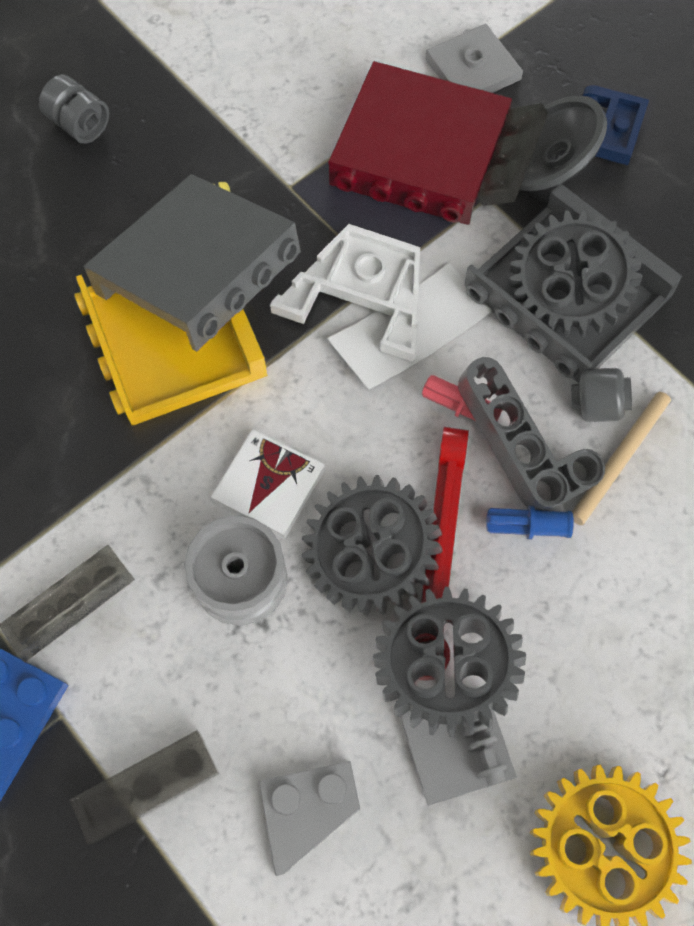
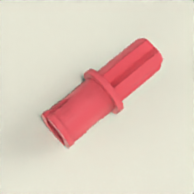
(449, 397)

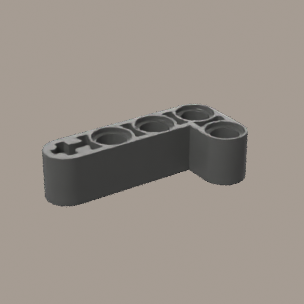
(524, 432)

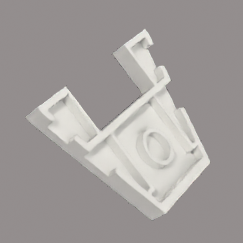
(367, 272)

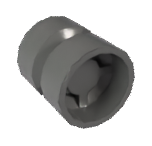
(74, 108)

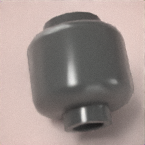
(602, 395)

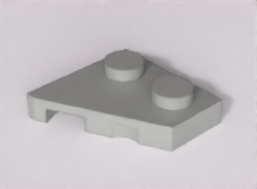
(306, 809)

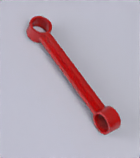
(446, 509)

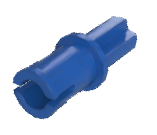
(530, 522)

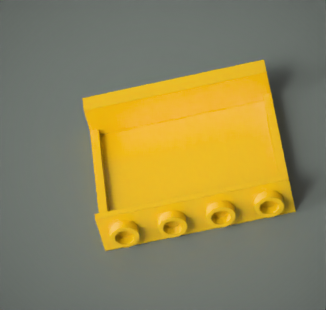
(154, 359)

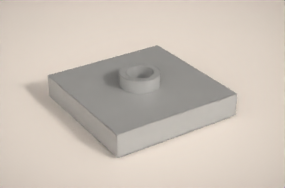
(475, 61)

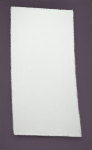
(442, 316)

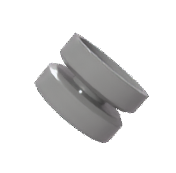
(226, 547)

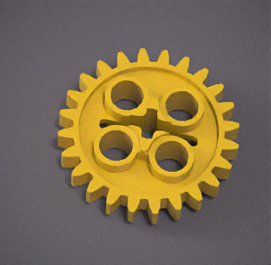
(585, 882)

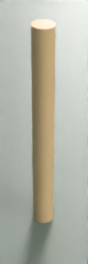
(621, 457)

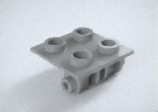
(458, 763)

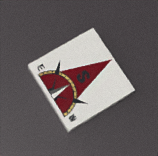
(268, 483)

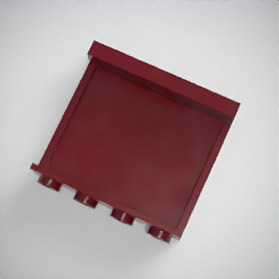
(418, 142)

